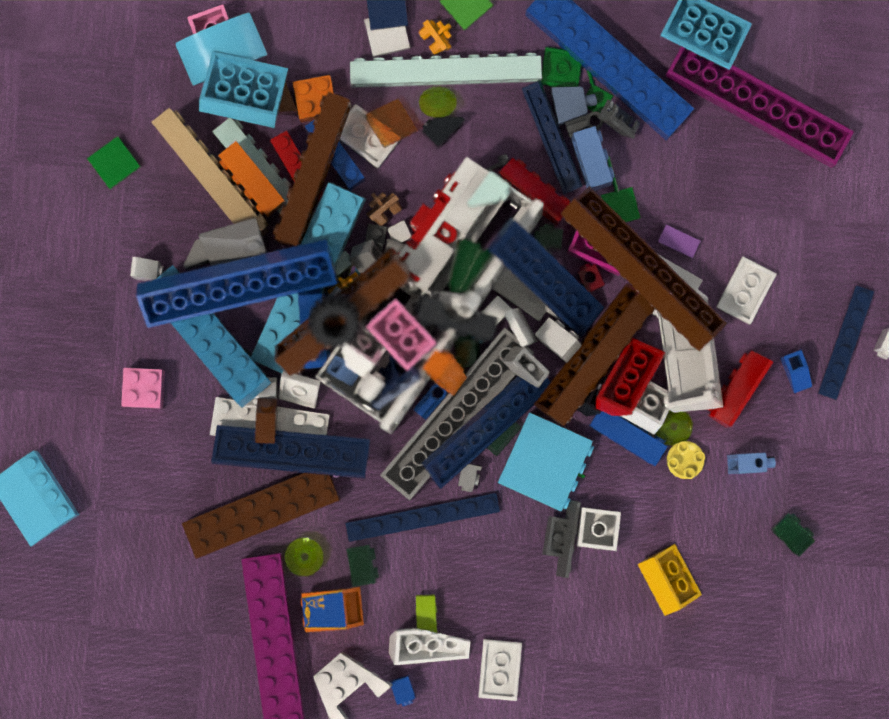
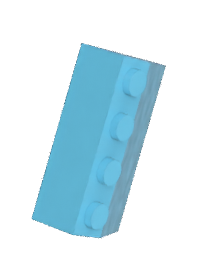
(707, 30)
(243, 89)
(35, 498)

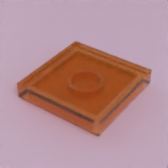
(391, 123)

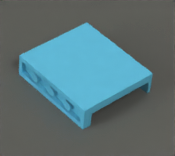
(546, 462)

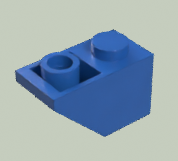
(797, 371)

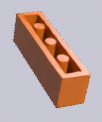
(252, 179)
(445, 371)

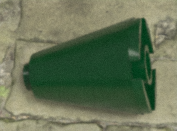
(467, 265)

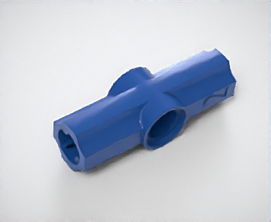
(429, 403)

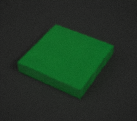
(560, 69)
(113, 162)

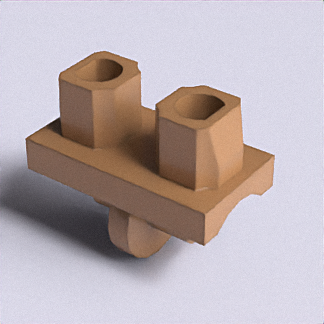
(390, 202)

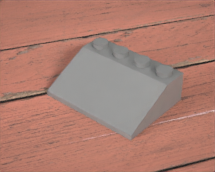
(233, 242)

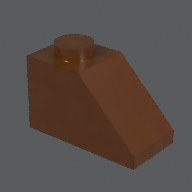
(266, 420)

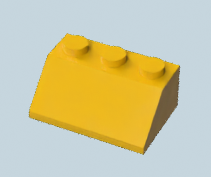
(669, 580)

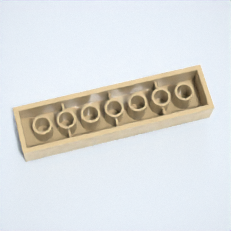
(207, 169)

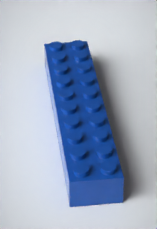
(611, 64)
(236, 283)

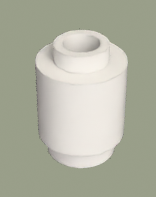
(372, 386)

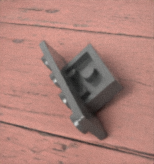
(561, 537)

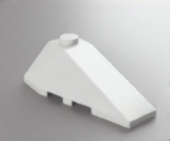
(423, 646)

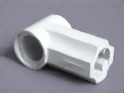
(463, 304)

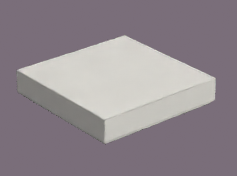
(387, 40)
(299, 390)

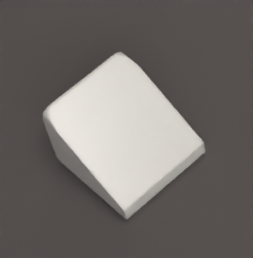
(399, 232)

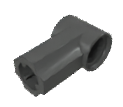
(582, 123)

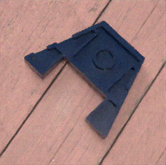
(394, 382)

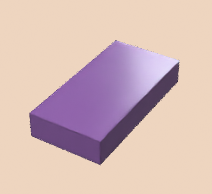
(679, 241)

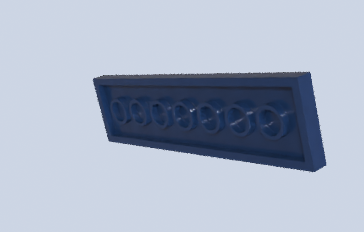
(545, 277)
(482, 430)
(292, 452)

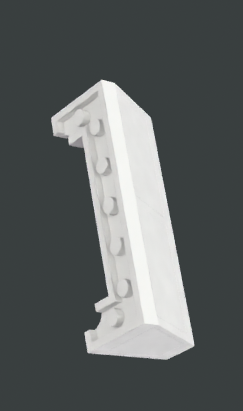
(690, 373)

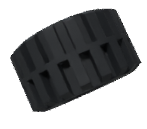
(334, 336)

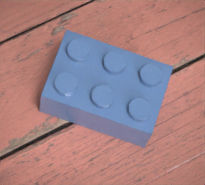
(592, 158)

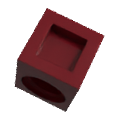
(590, 287)

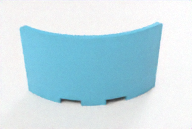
(232, 37)

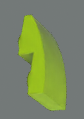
(426, 612)

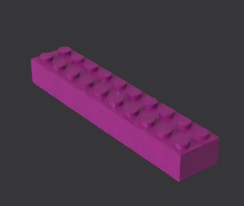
(762, 106)
(272, 637)

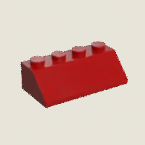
(533, 188)
(629, 378)
(740, 387)

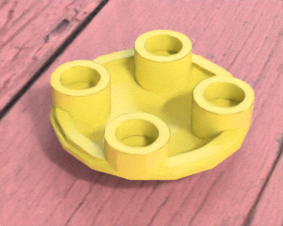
(685, 460)

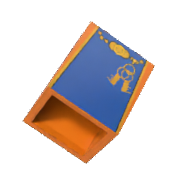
(332, 609)

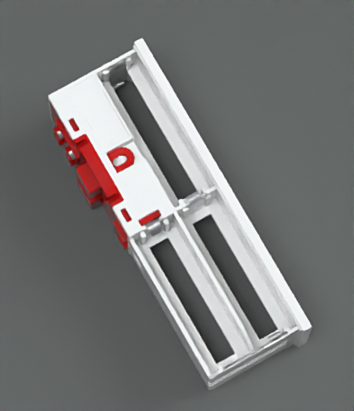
(429, 266)

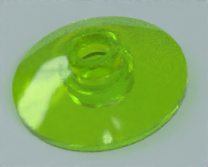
(437, 107)
(683, 430)
(295, 562)

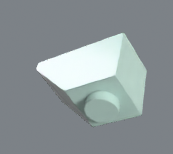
(490, 192)

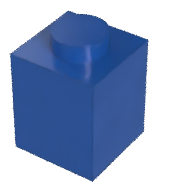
(403, 690)

